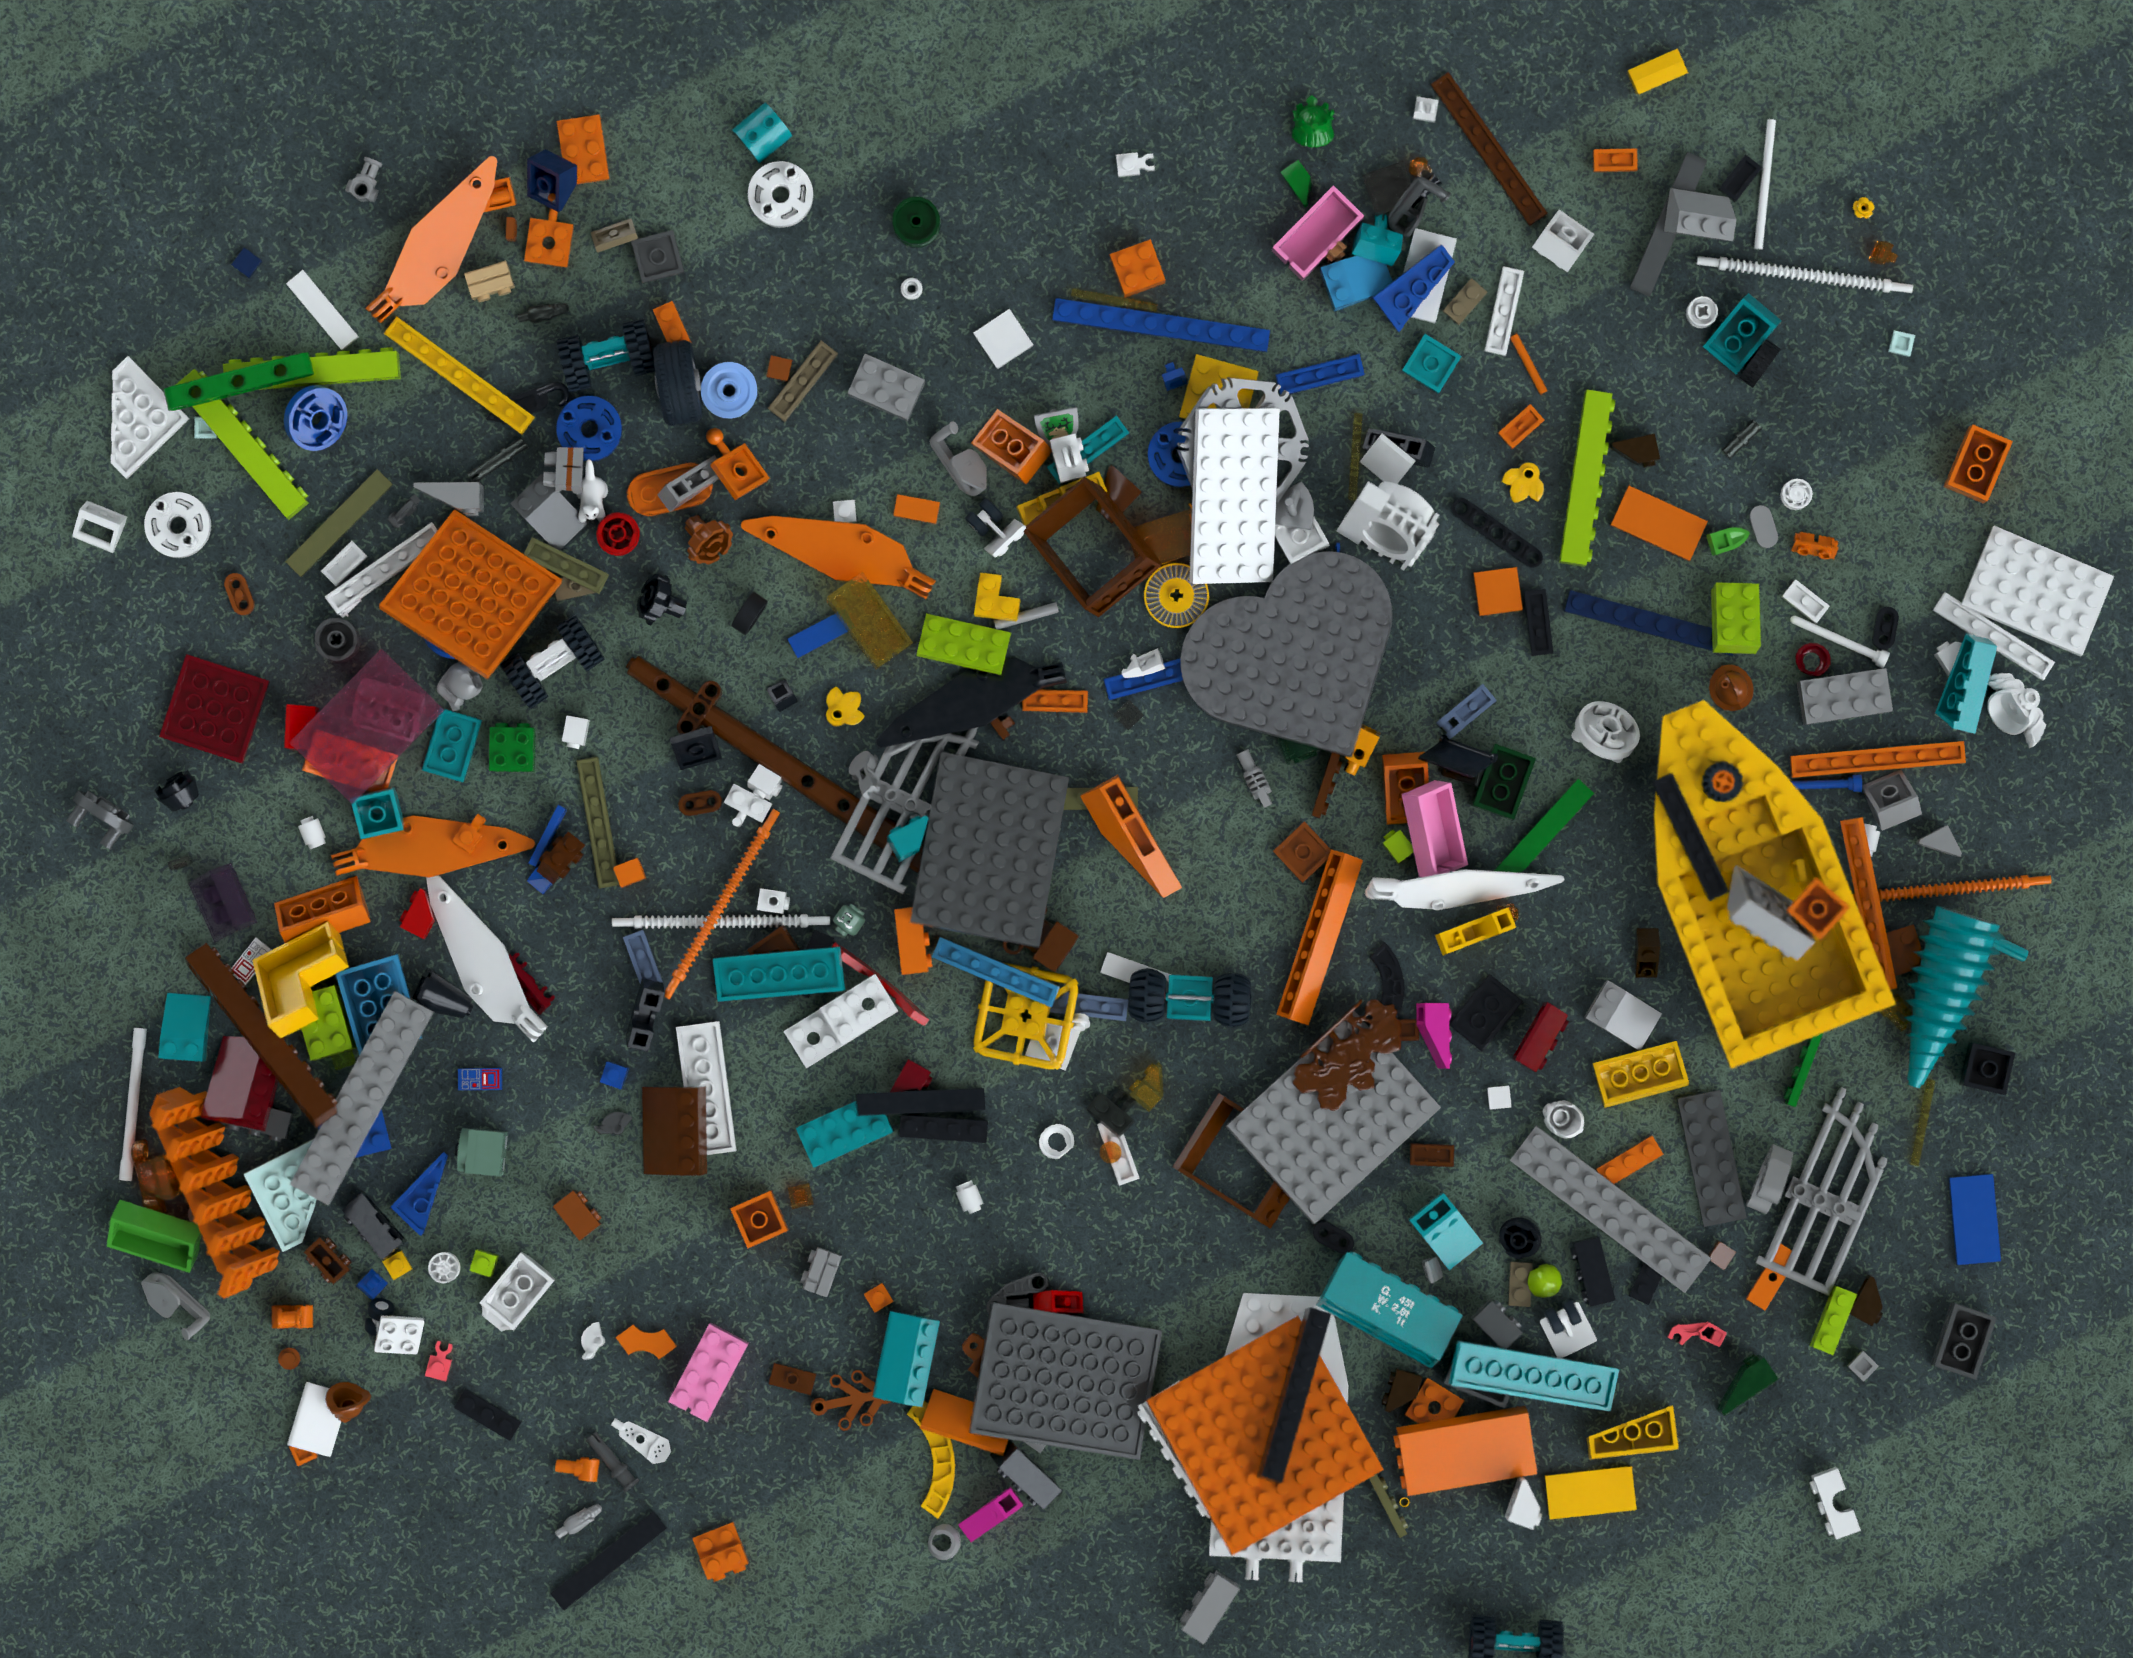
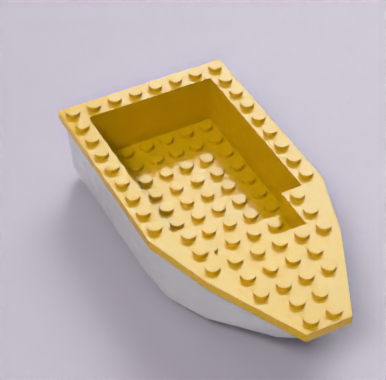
(1749, 988)

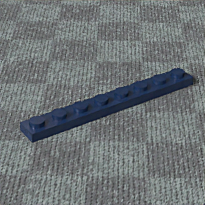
(1640, 620)

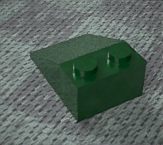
(1748, 1381)

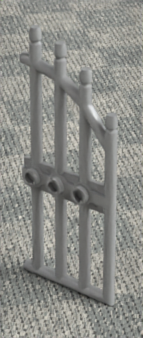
(899, 801)
(1825, 1202)

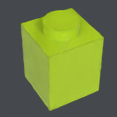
(1397, 845)
(484, 1263)

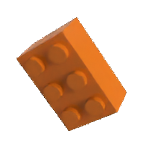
(1978, 464)
(912, 944)

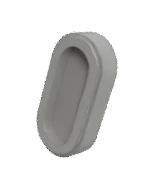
(1763, 526)

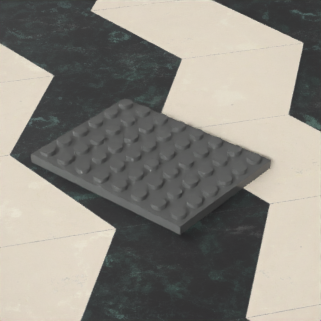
(989, 850)
(1064, 1380)

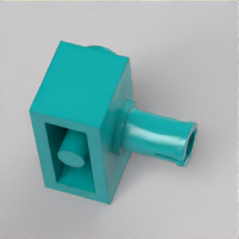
(1377, 242)

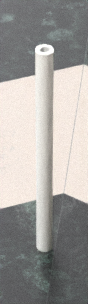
(1764, 186)

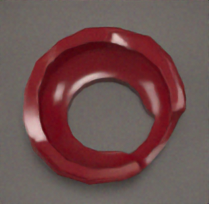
(1821, 651)

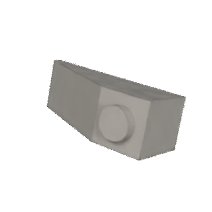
(688, 485)

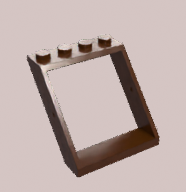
(1060, 514)
(1198, 1144)

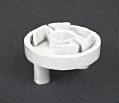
(792, 179)
(165, 510)
(1598, 740)

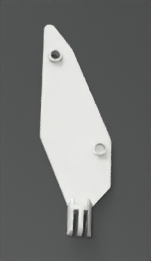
(1458, 888)
(481, 961)

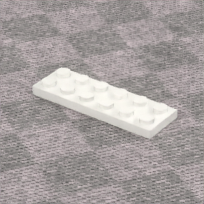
(704, 1065)

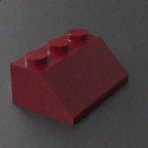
(1541, 1037)

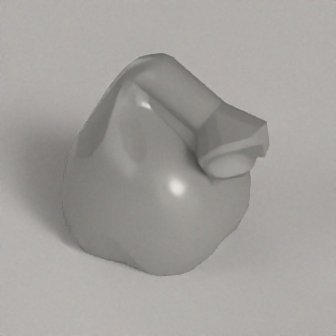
(459, 684)

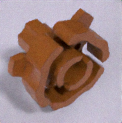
(707, 539)

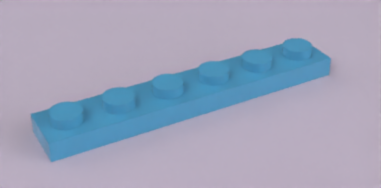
(995, 971)

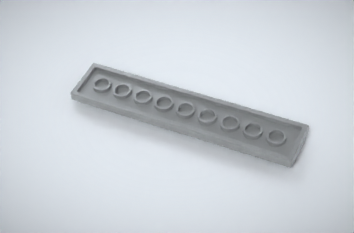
(362, 1098)
(1610, 1209)

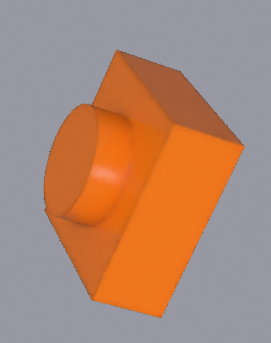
(878, 1297)

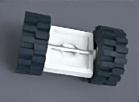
(525, 674)

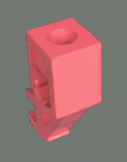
(1688, 1330)

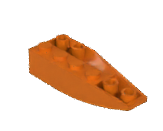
(1129, 834)

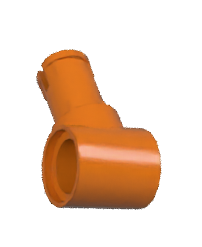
(582, 1468)

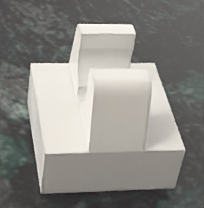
(1425, 109)

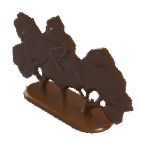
(1349, 1058)

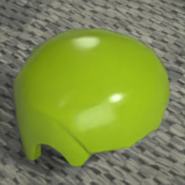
(1545, 1281)

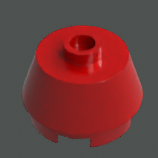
(618, 534)

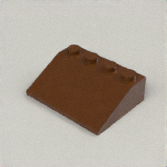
(674, 1130)

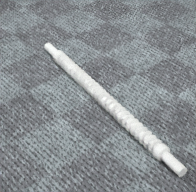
(1723, 263)
(637, 922)

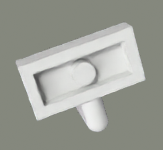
(746, 804)

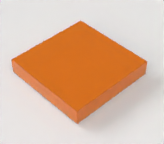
(1498, 591)

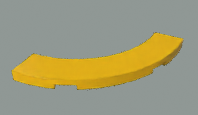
(943, 1466)

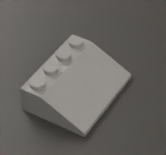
(1765, 914)

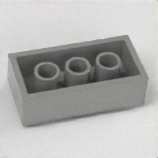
(1844, 696)

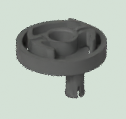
(103, 810)

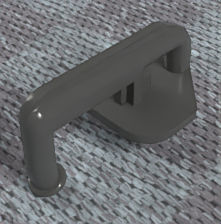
(1404, 205)

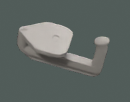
(965, 468)
(167, 1295)

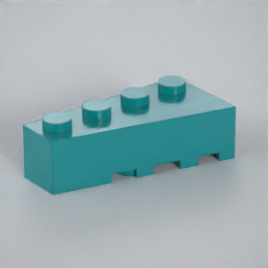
(1967, 684)

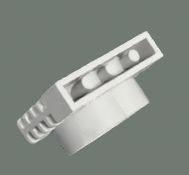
(1391, 522)

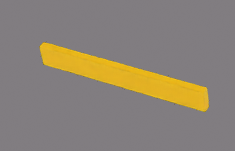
(459, 375)

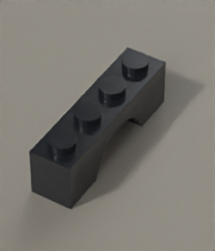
(943, 1128)

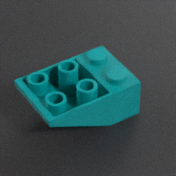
(1445, 1231)

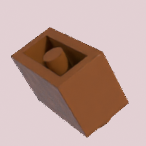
(577, 1214)

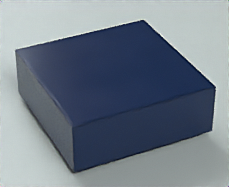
(246, 262)

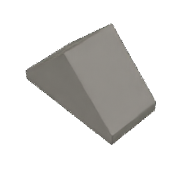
(1942, 841)

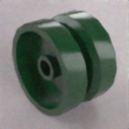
(916, 235)

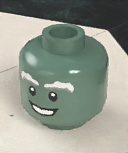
(849, 920)

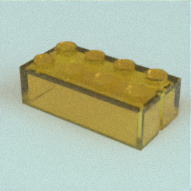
(869, 620)

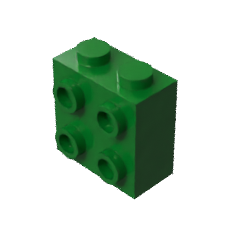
(512, 748)

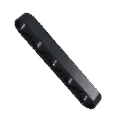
(1508, 535)

